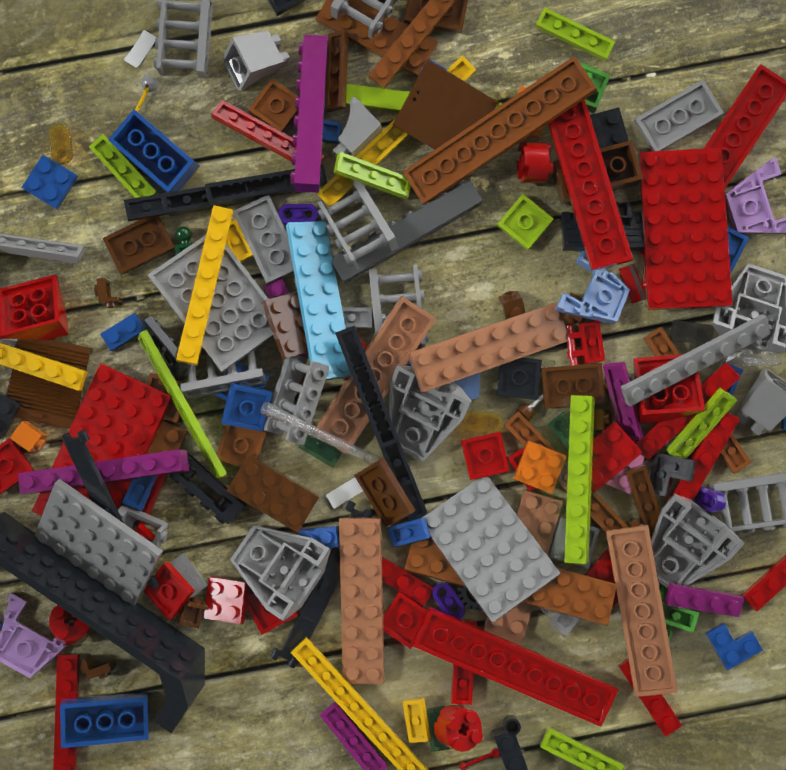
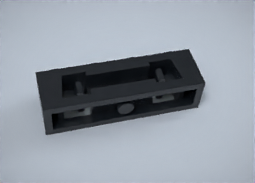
(207, 501)

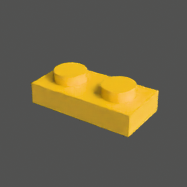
(238, 243)
(416, 720)

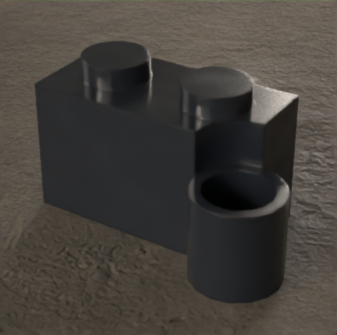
(509, 746)

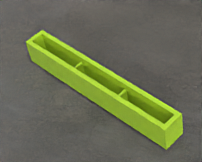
(579, 479)

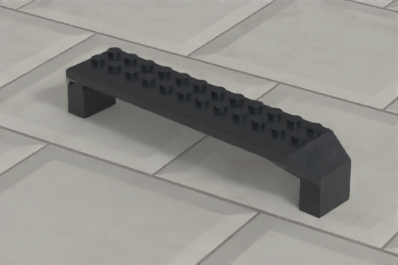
(130, 627)

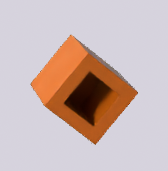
(29, 437)

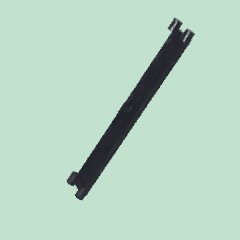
(92, 478)
(317, 600)

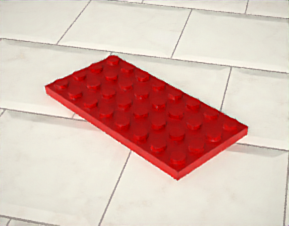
(685, 229)
(120, 421)

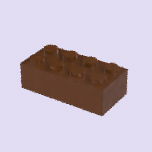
(620, 165)
(273, 493)

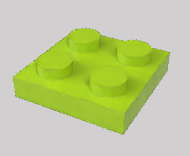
(525, 222)

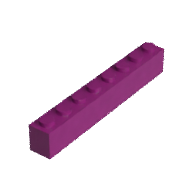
(311, 114)
(110, 470)

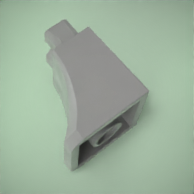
(253, 58)
(359, 131)
(764, 402)

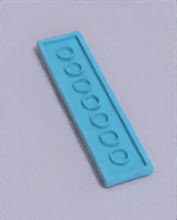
(318, 294)

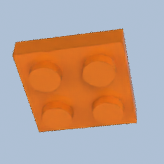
(539, 467)

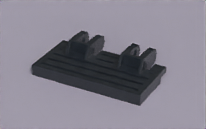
(631, 222)

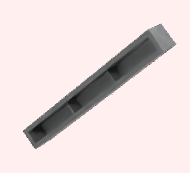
(412, 229)

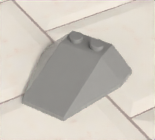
(754, 294)
(424, 417)
(690, 542)
(280, 568)

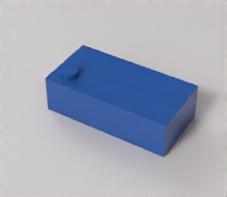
(153, 152)
(104, 719)

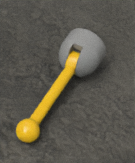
(148, 85)

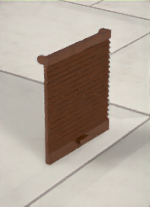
(442, 106)
(43, 396)

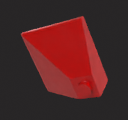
(33, 310)
(672, 402)

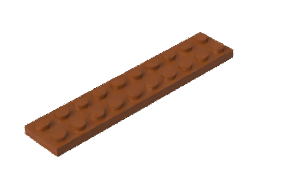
(500, 130)
(566, 594)

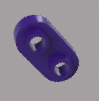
(299, 212)
(710, 499)
(448, 600)

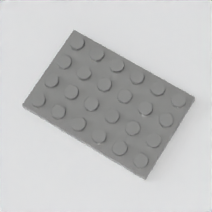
(236, 316)
(97, 542)
(490, 548)

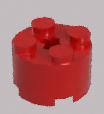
(534, 162)
(63, 631)
(458, 728)

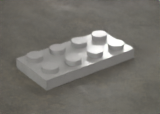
(678, 116)
(266, 238)

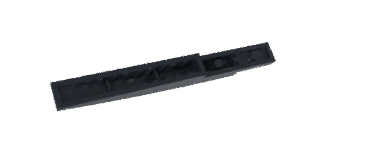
(217, 193)
(379, 417)

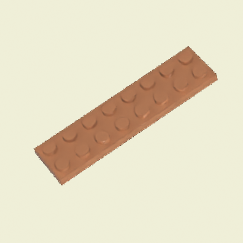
(394, 340)
(488, 347)
(540, 518)
(361, 600)
(641, 611)

